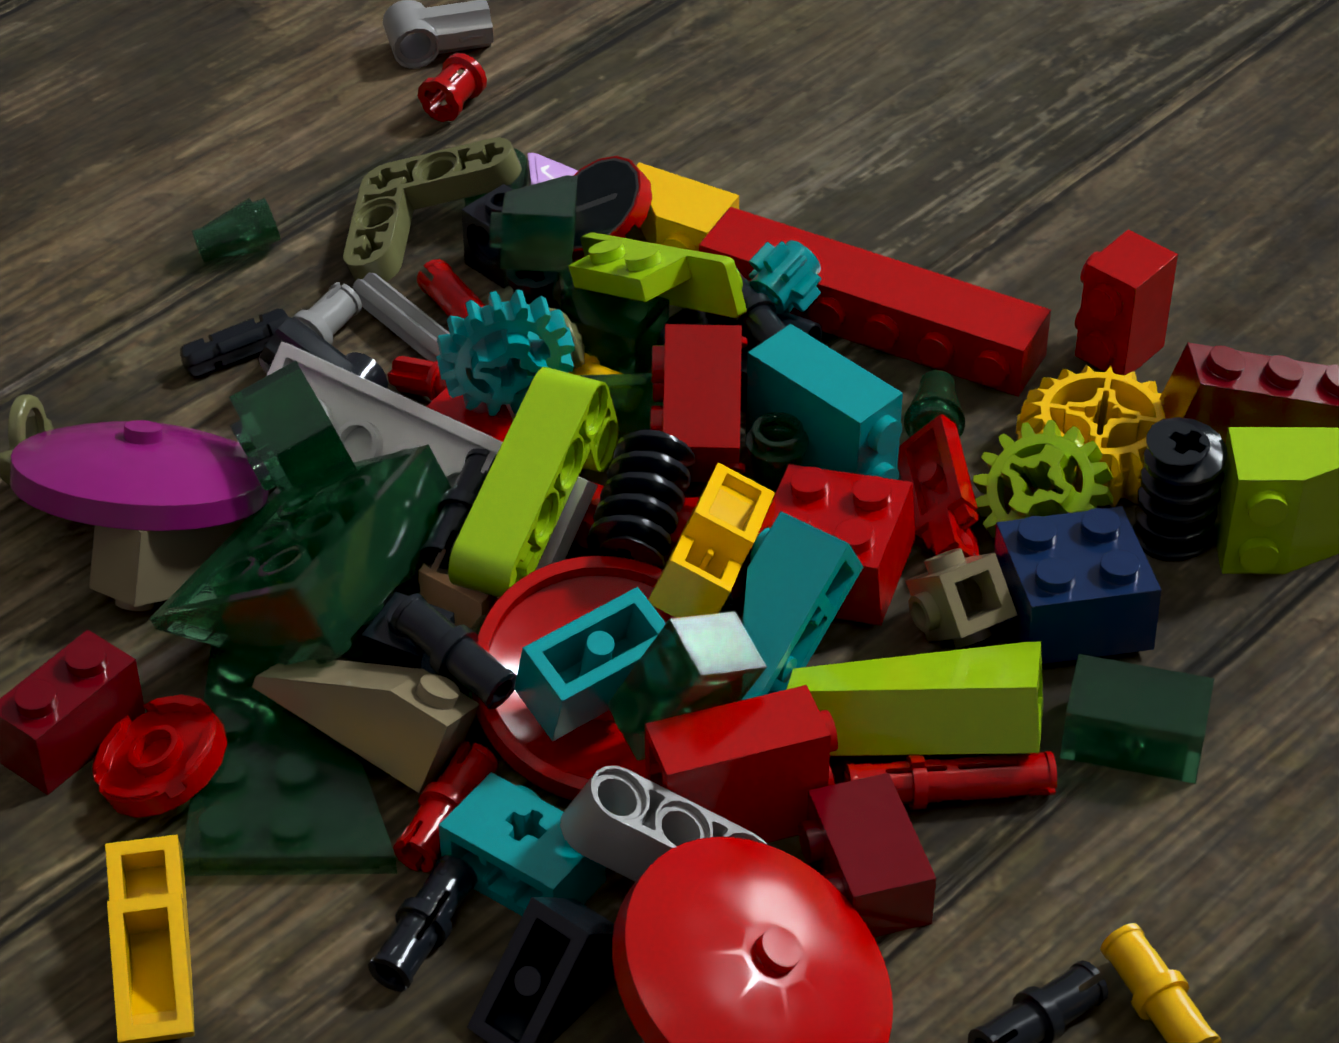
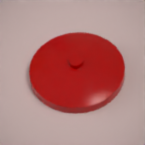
(529, 612)
(746, 950)

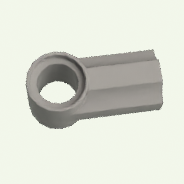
(436, 30)

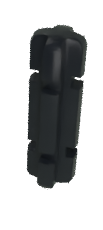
(231, 344)

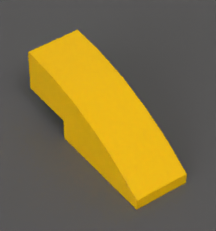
(712, 545)
(149, 940)

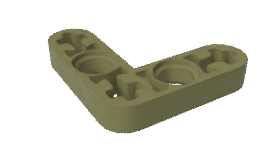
(399, 187)

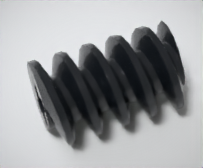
(1179, 489)
(642, 497)

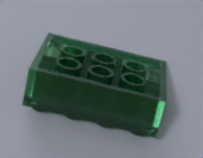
(313, 573)

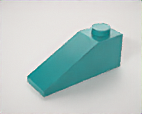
(793, 595)

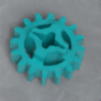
(502, 350)

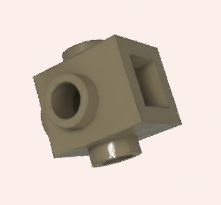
(960, 597)

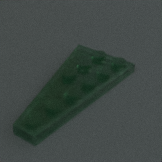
(283, 792)

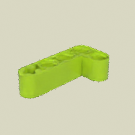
(557, 431)

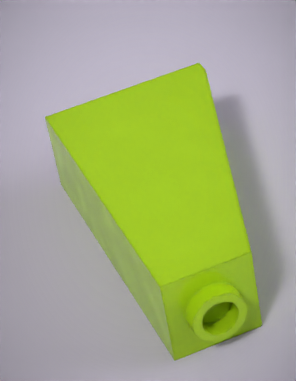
(933, 701)

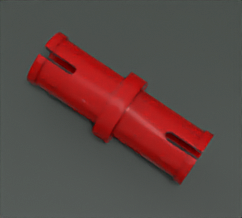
(438, 800)

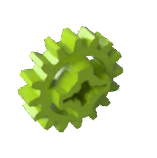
(1039, 463)

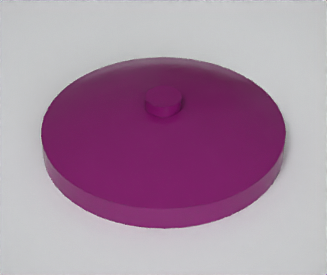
(136, 476)

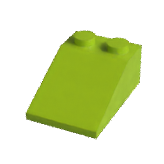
(1278, 499)

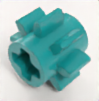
(786, 275)

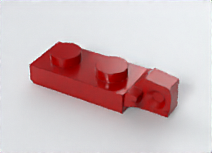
(941, 487)

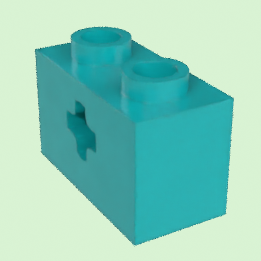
(517, 846)

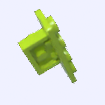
(651, 270)

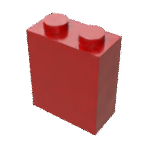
(747, 759)

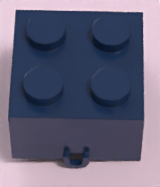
(1078, 584)

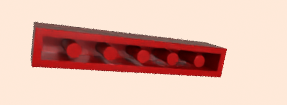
(902, 306)

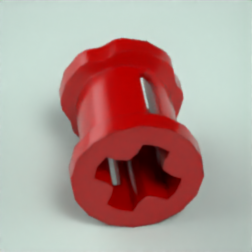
(452, 87)

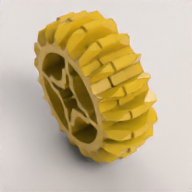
(1107, 410)

